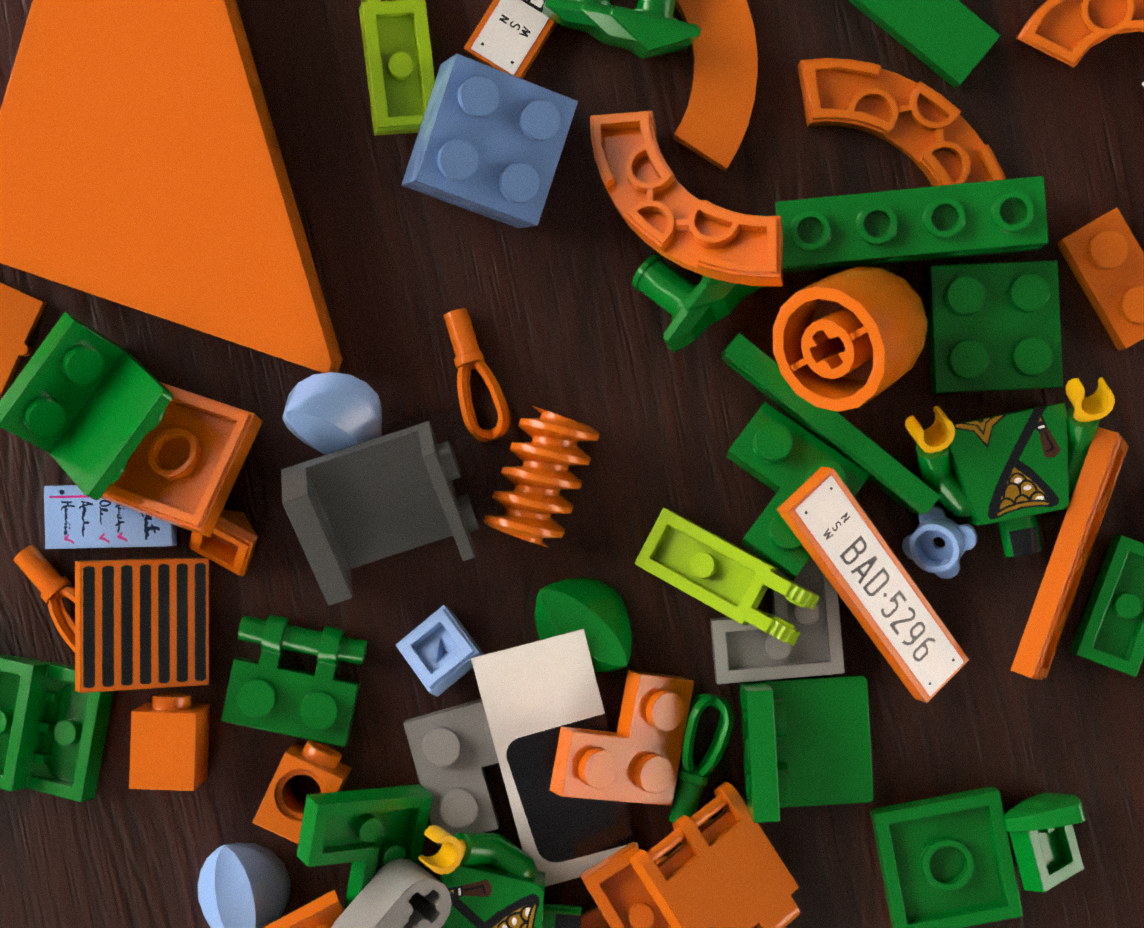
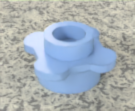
(935, 559)

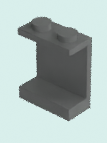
(376, 504)

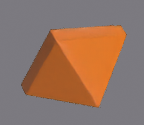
(230, 542)

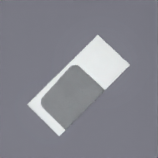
(526, 701)

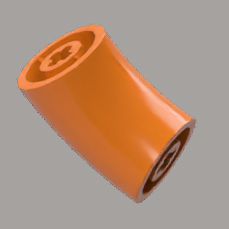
(849, 337)

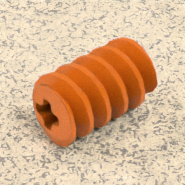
(541, 477)

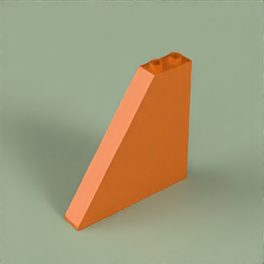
(156, 173)

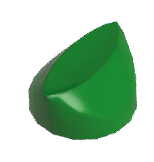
(589, 606)

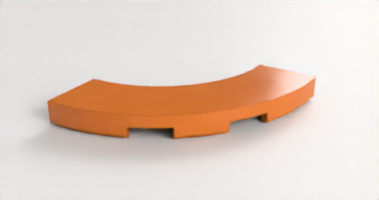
(722, 79)
(899, 112)
(671, 219)

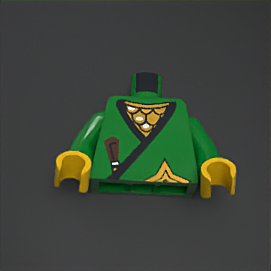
(1011, 462)
(493, 883)

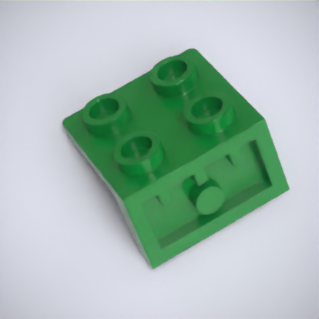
(84, 404)
(805, 743)

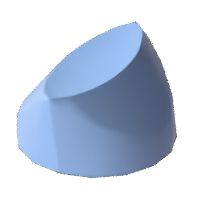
(333, 412)
(243, 887)

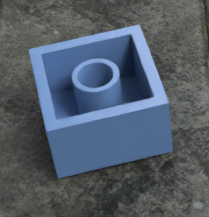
(489, 142)

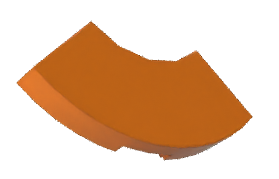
(1073, 26)

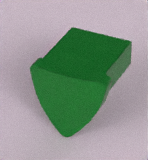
(1045, 839)

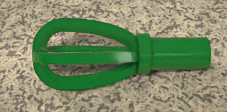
(694, 777)

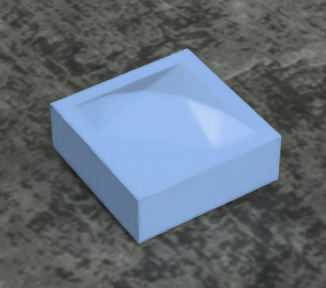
(439, 650)

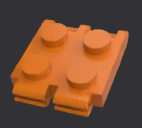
(720, 872)

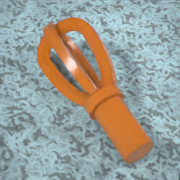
(467, 358)
(52, 589)

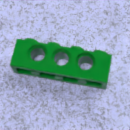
(914, 224)

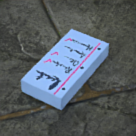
(82, 522)

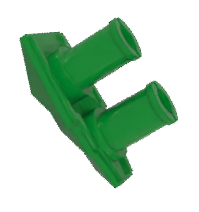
(644, 31)
(691, 306)

